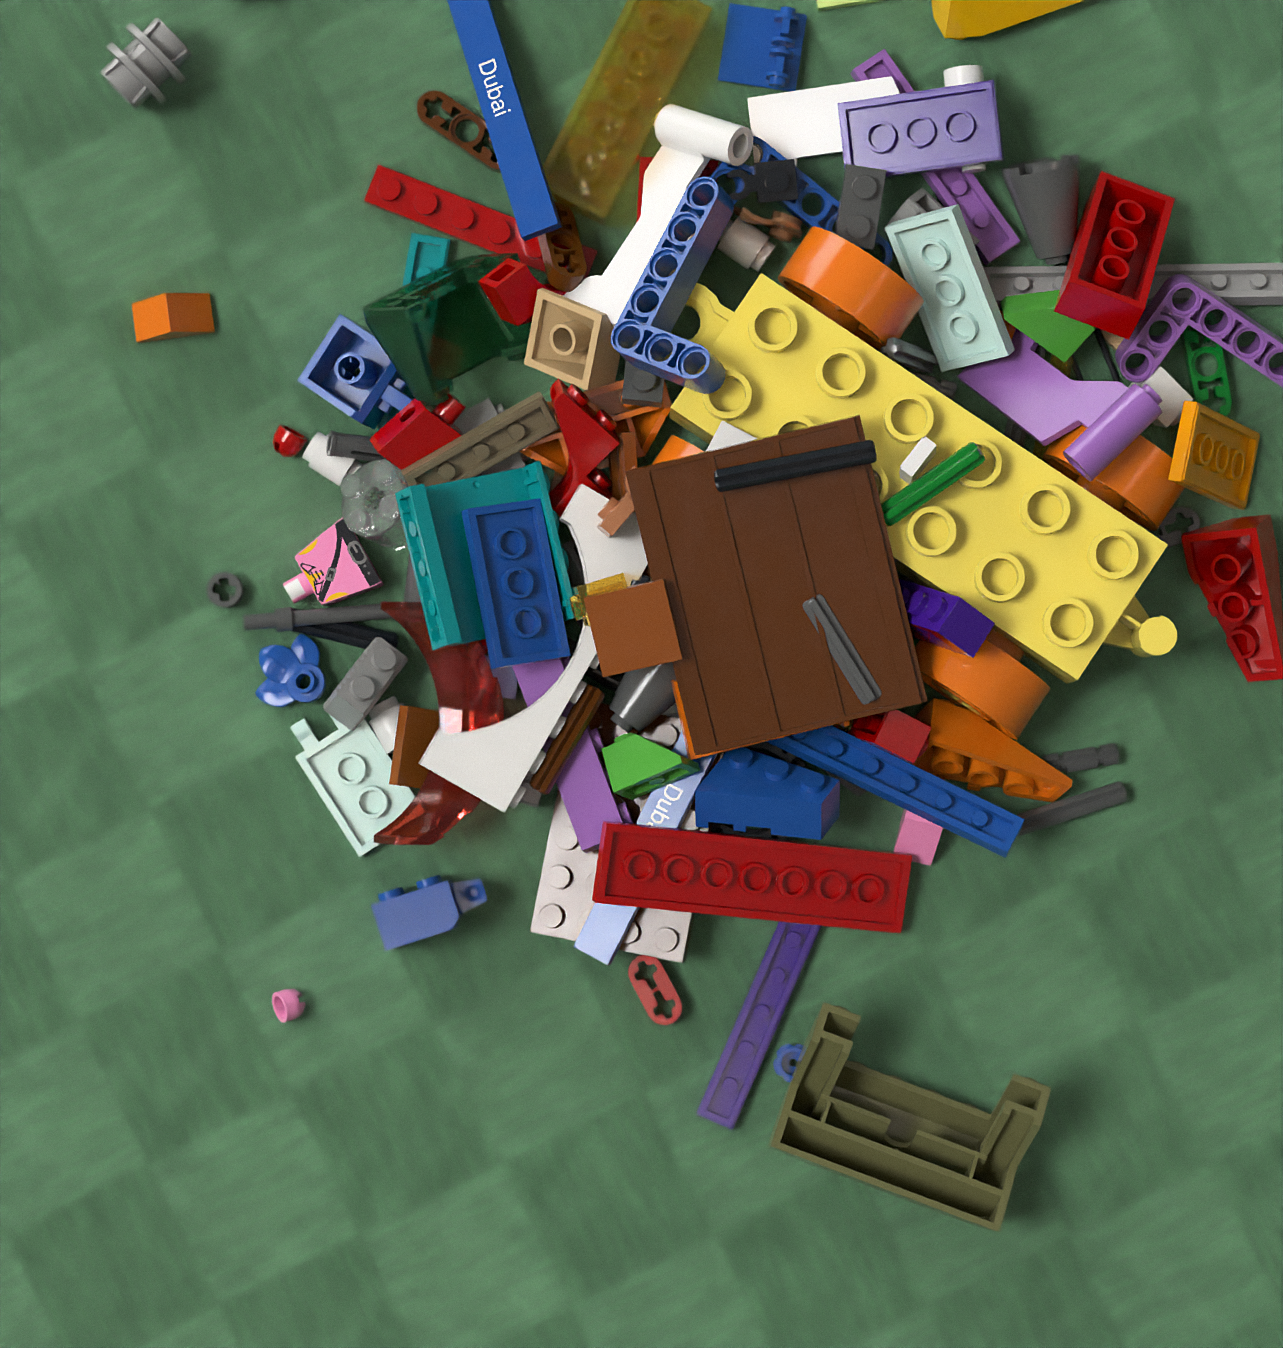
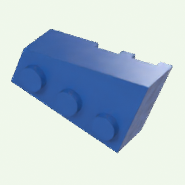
(767, 793)

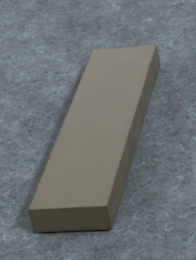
(485, 444)

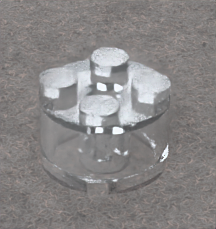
(371, 503)

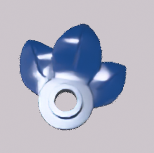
(285, 671)

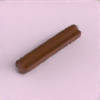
(567, 739)

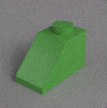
(1036, 318)
(643, 765)

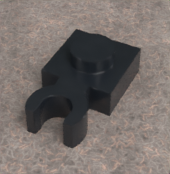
(771, 181)

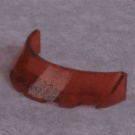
(466, 701)

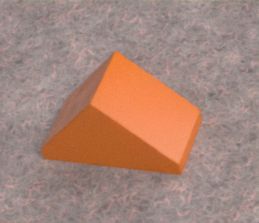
(173, 316)

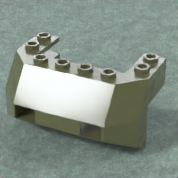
(901, 1134)

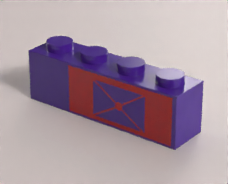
(944, 619)

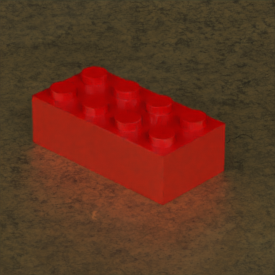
(1114, 255)

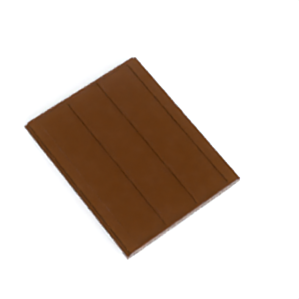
(739, 580)

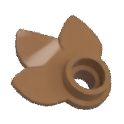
(781, 225)

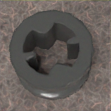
(216, 598)

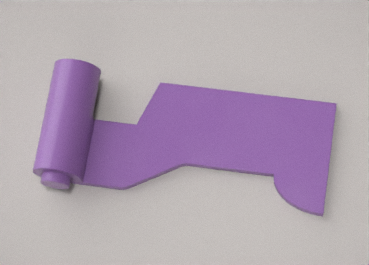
(1052, 405)

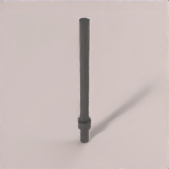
(284, 619)

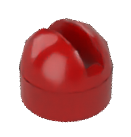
(288, 441)

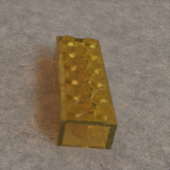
(622, 103)

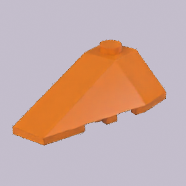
(978, 753)

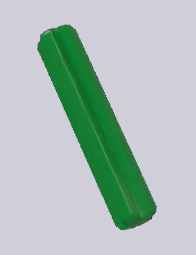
(932, 483)

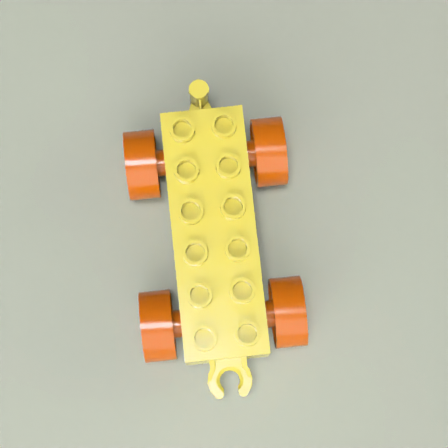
(1012, 538)

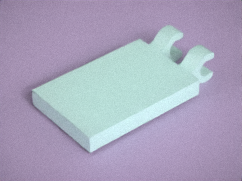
(353, 780)

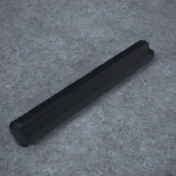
(795, 466)

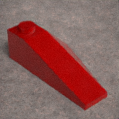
(1240, 579)

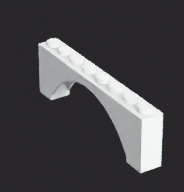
(498, 757)

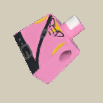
(333, 568)

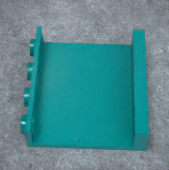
(441, 552)

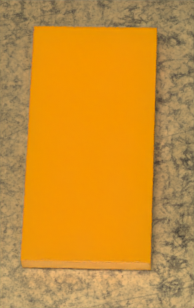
(1214, 455)

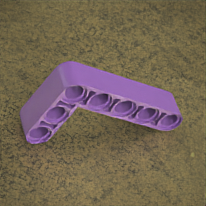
(1193, 314)

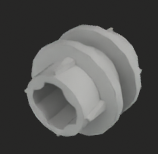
(146, 63)

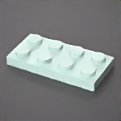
(948, 275)

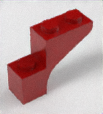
(513, 291)
(588, 440)

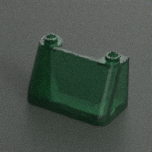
(444, 326)

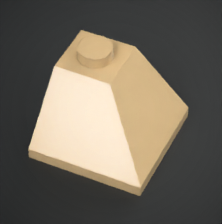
(571, 342)

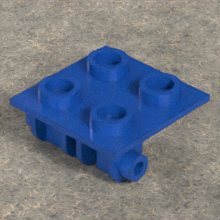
(762, 47)

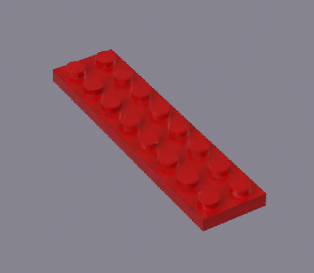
(751, 877)

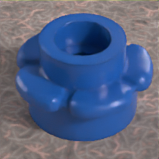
(784, 1055)

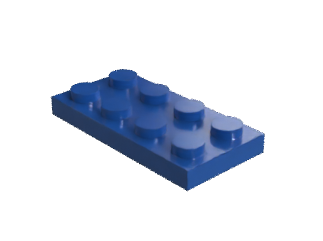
(515, 583)

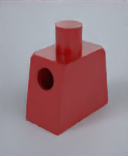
(418, 431)

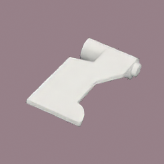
(808, 119)
(687, 146)

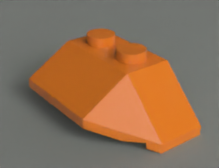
(629, 418)

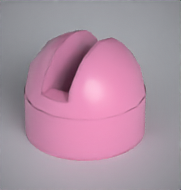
(287, 1004)

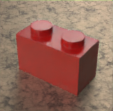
(893, 733)

